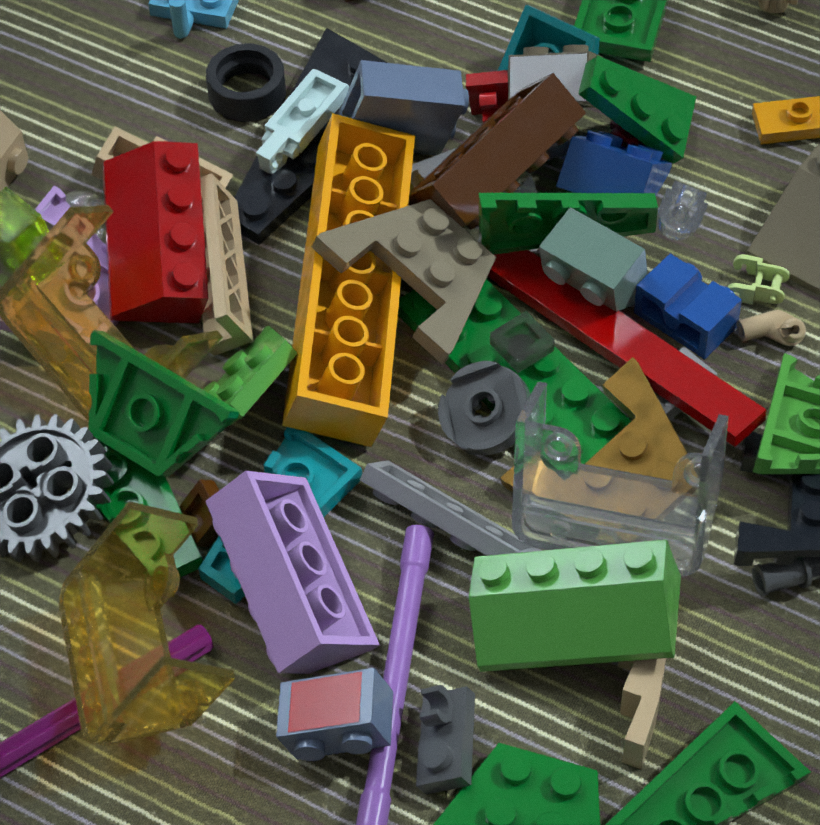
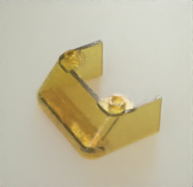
(54, 315)
(117, 635)

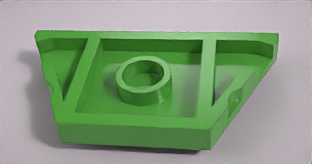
(252, 371)
(792, 424)

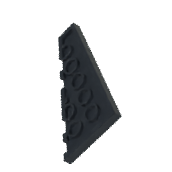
(271, 199)

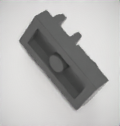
(445, 739)

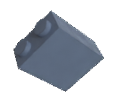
(409, 101)

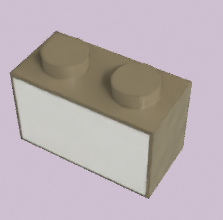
(538, 63)

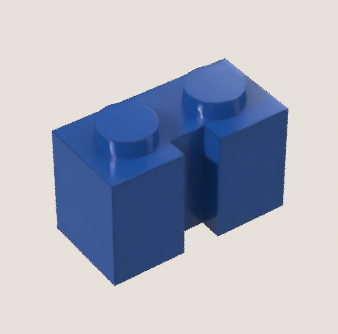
(686, 307)

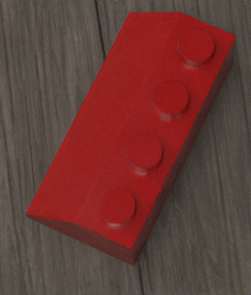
(155, 234)

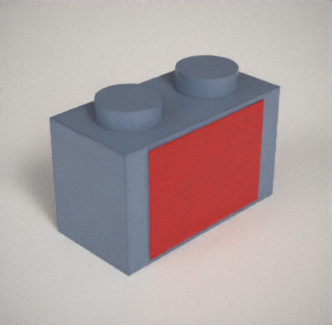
(335, 714)

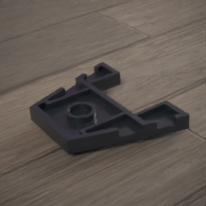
(803, 520)

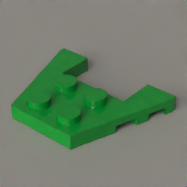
(526, 790)

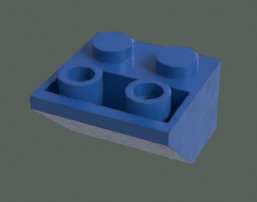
(604, 166)

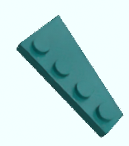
(299, 455)

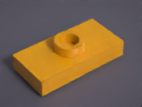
(787, 120)

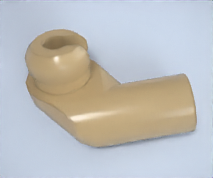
(774, 325)

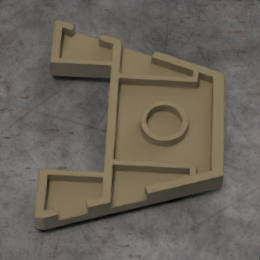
(428, 254)

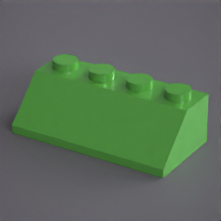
(575, 606)

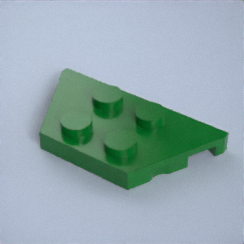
(149, 409)

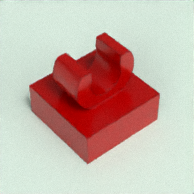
(487, 92)

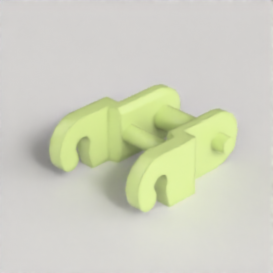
(762, 271)

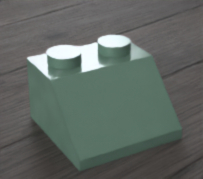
(593, 261)

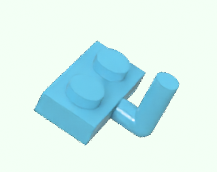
(186, 12)

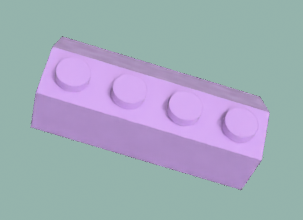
(290, 572)

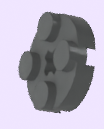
(470, 386)

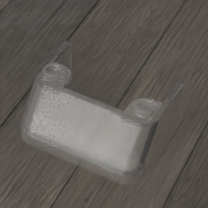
(584, 505)

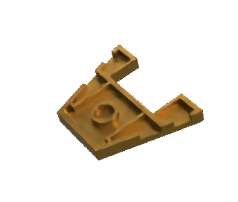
(647, 443)

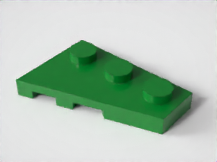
(640, 105)

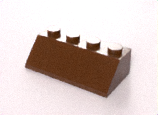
(502, 150)

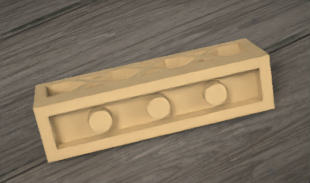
(226, 276)

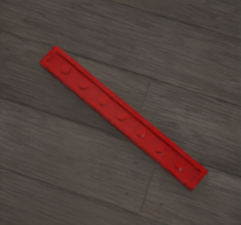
(621, 338)

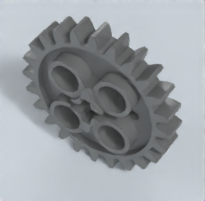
(40, 485)

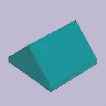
(543, 30)

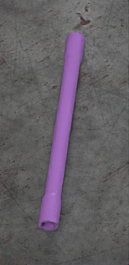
(414, 565)

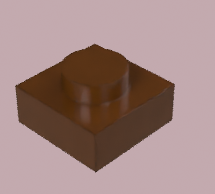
(196, 506)

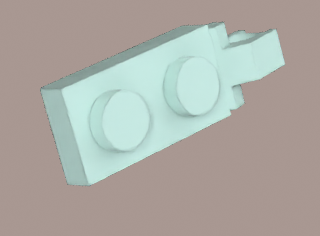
(300, 119)

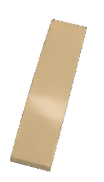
(641, 702)

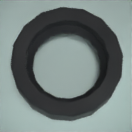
(240, 60)

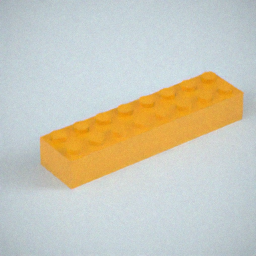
(348, 319)

